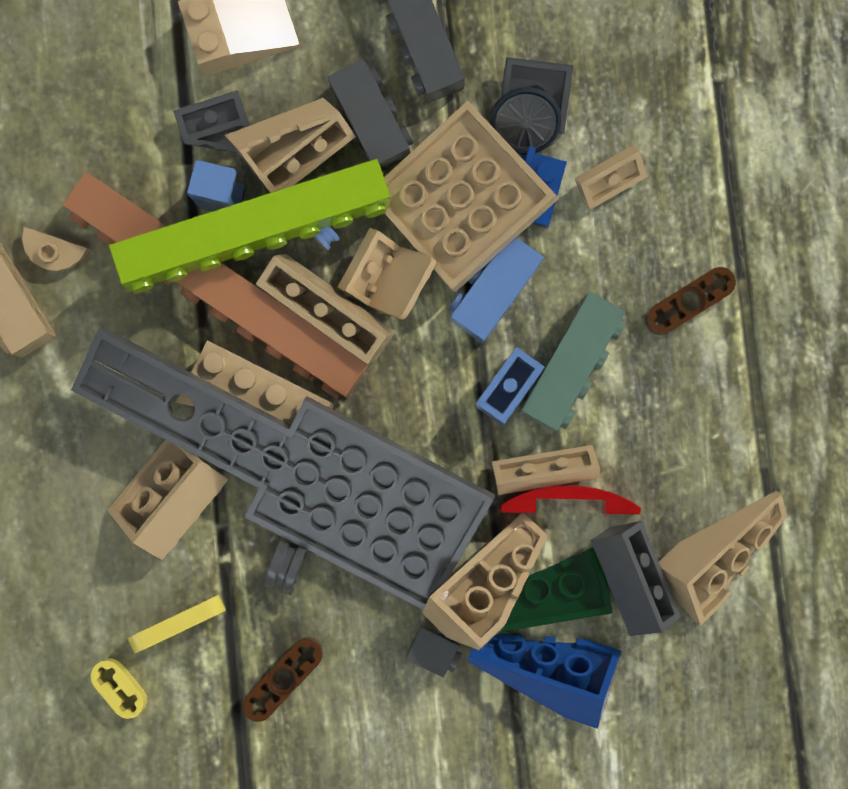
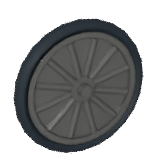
(526, 119)

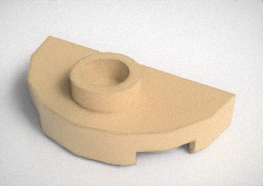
(51, 252)

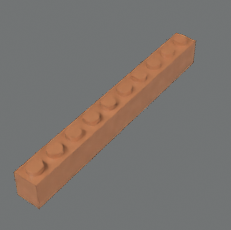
(227, 294)

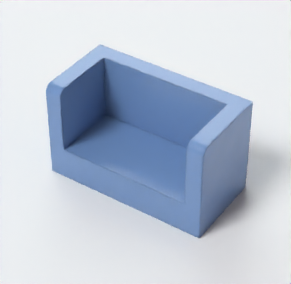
(214, 186)

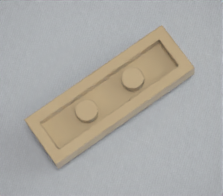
(545, 469)

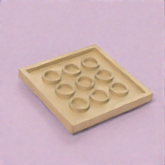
(464, 196)

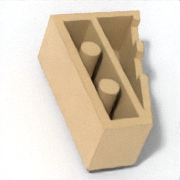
(292, 143)

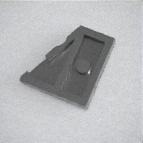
(210, 120)

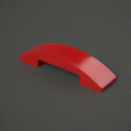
(610, 502)

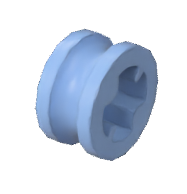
(326, 236)

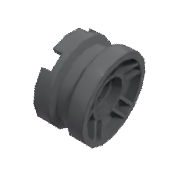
(285, 567)

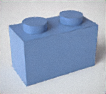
(509, 386)

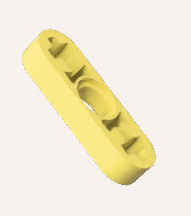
(176, 624)

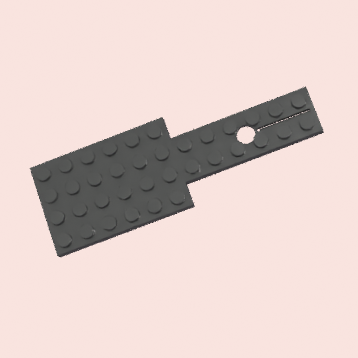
(318, 479)

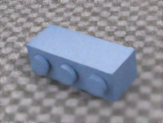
(494, 290)

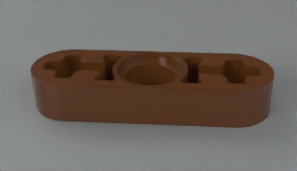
(705, 280)
(272, 704)

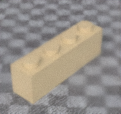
(325, 308)
(21, 320)

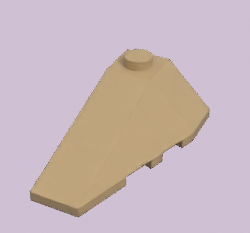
(709, 560)
(484, 591)

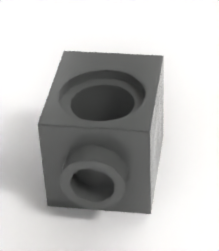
(433, 651)

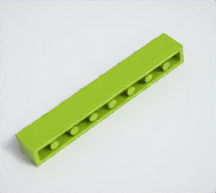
(251, 226)

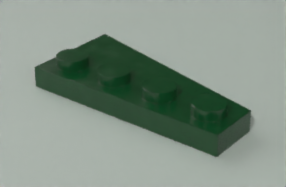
(562, 594)

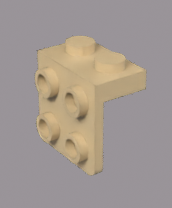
(386, 275)

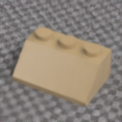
(166, 498)

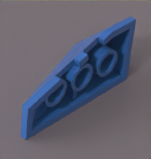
(559, 675)

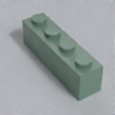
(572, 363)

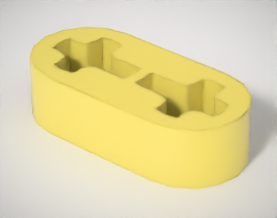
(112, 693)

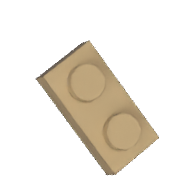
(611, 177)

